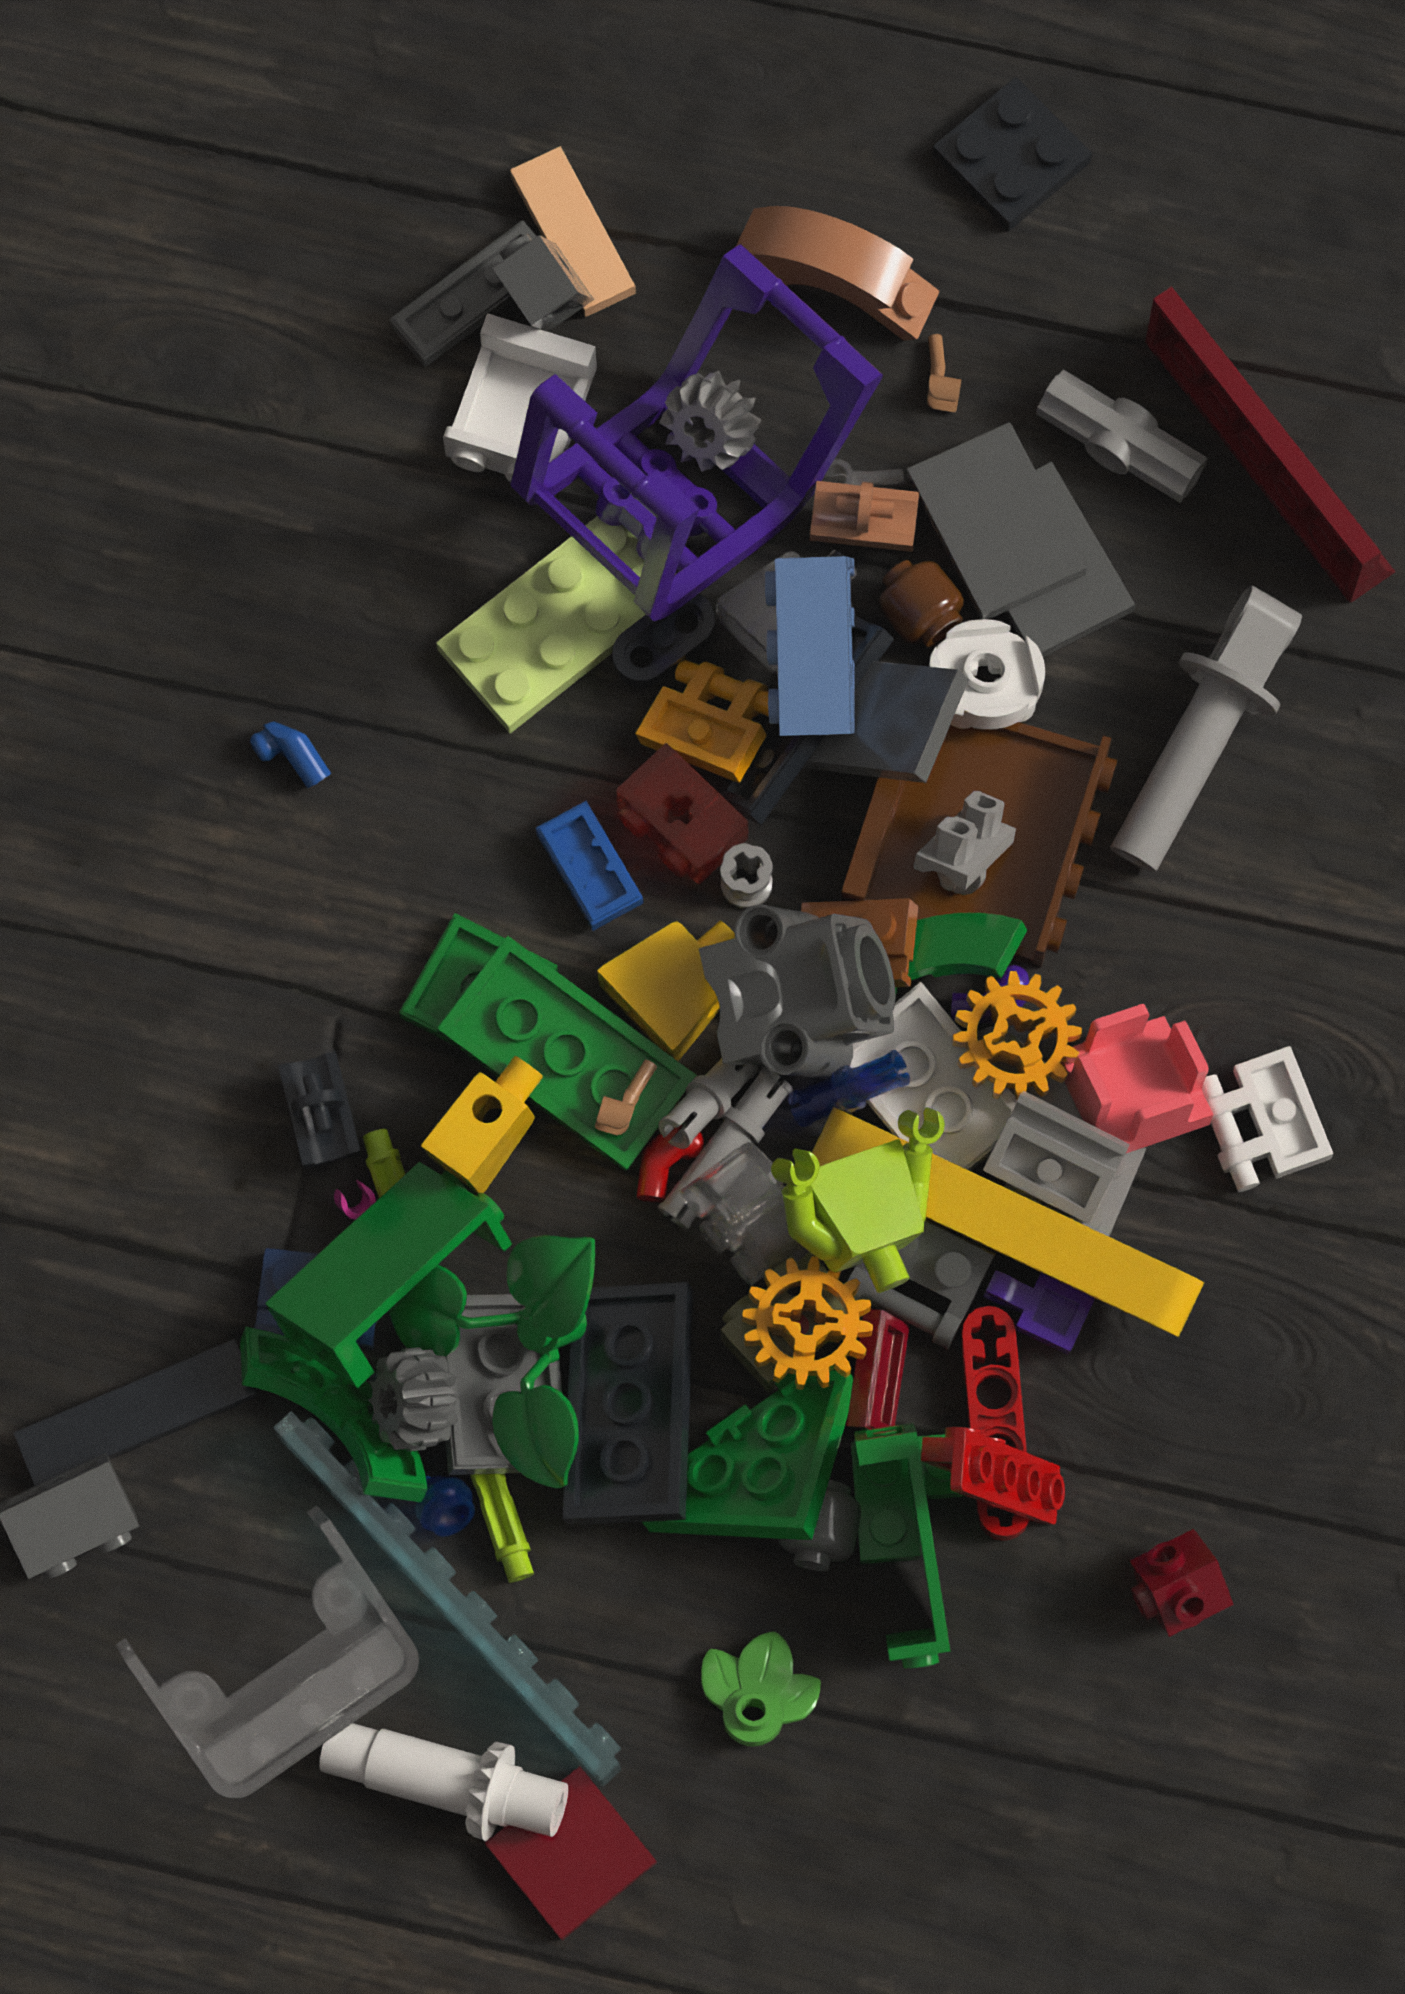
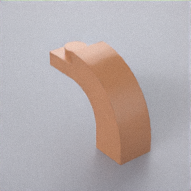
(843, 260)

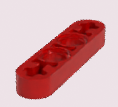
(1002, 1422)

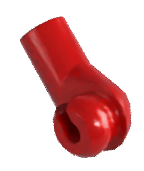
(656, 1161)

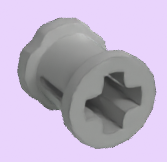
(753, 860)

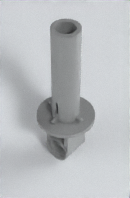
(1228, 686)

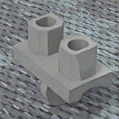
(967, 844)

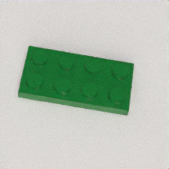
(570, 1039)

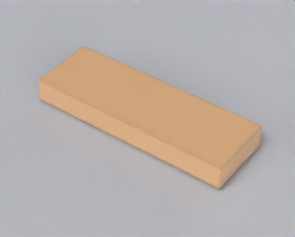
(570, 221)

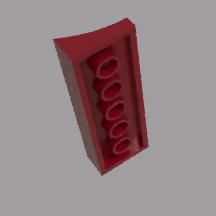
(1264, 448)

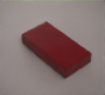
(879, 1373)

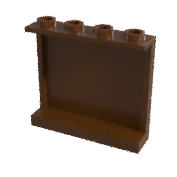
(1047, 798)

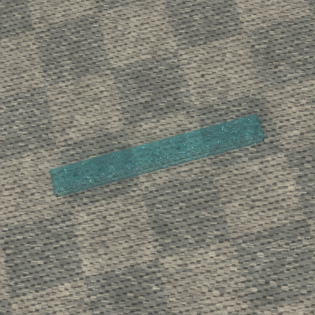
(467, 1614)

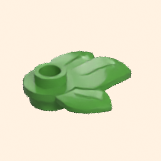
(759, 1680)

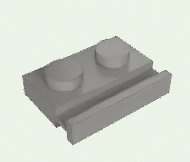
(1056, 1157)

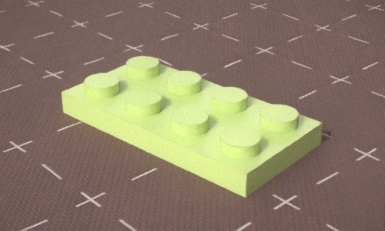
(545, 628)

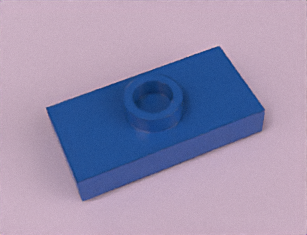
(589, 865)

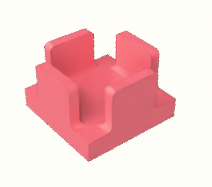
(1139, 1078)

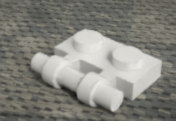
(1281, 1113)

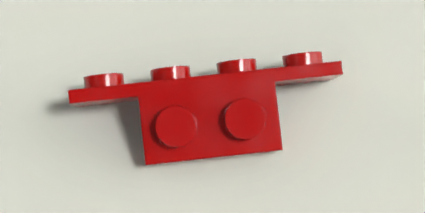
(997, 1473)

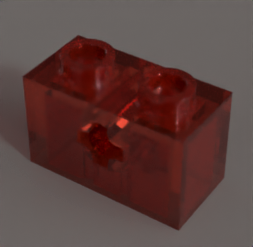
(672, 785)

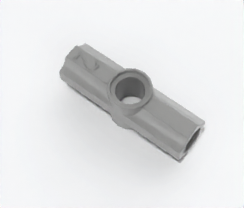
(1121, 436)

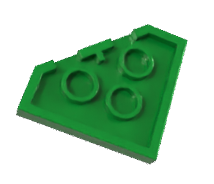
(766, 1465)

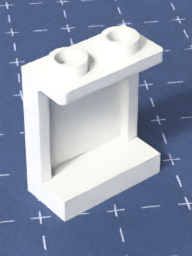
(498, 393)

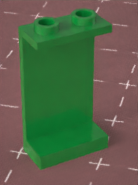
(378, 1264)
(899, 1442)

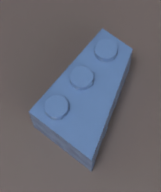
(812, 646)

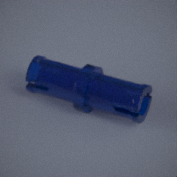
(849, 1088)

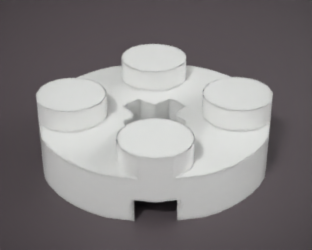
(1018, 662)

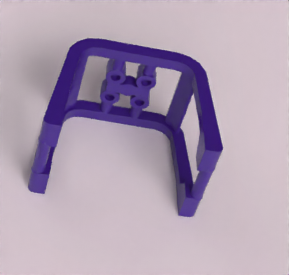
(646, 486)

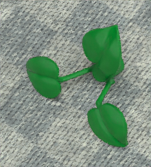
(554, 1284)

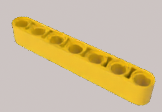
(1033, 1233)

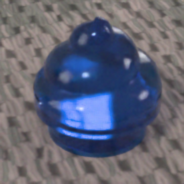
(445, 1506)

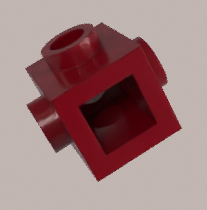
(1179, 1583)

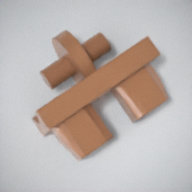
(864, 516)

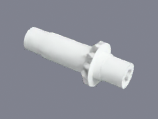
(480, 1787)

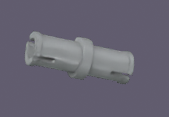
(705, 1099)

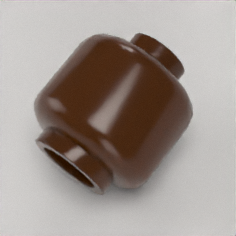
(920, 602)

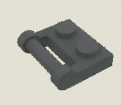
(942, 1264)

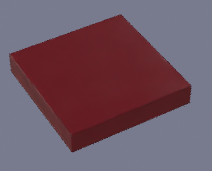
(578, 1867)

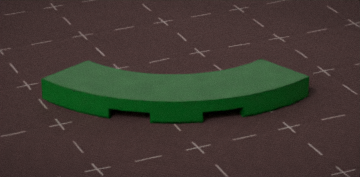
(965, 944)
(285, 1370)

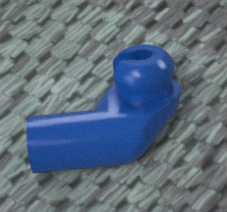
(295, 747)

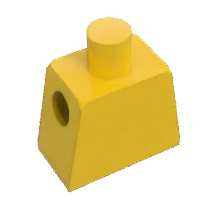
(665, 986)
(479, 1149)

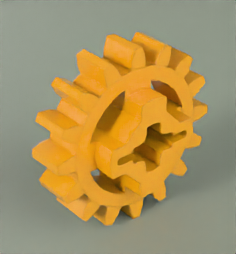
(1006, 1013)
(780, 1318)

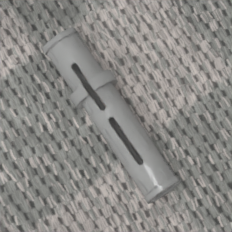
(739, 1126)

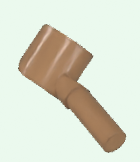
(942, 391)
(616, 1114)

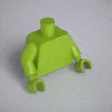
(864, 1202)

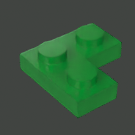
(888, 1514)

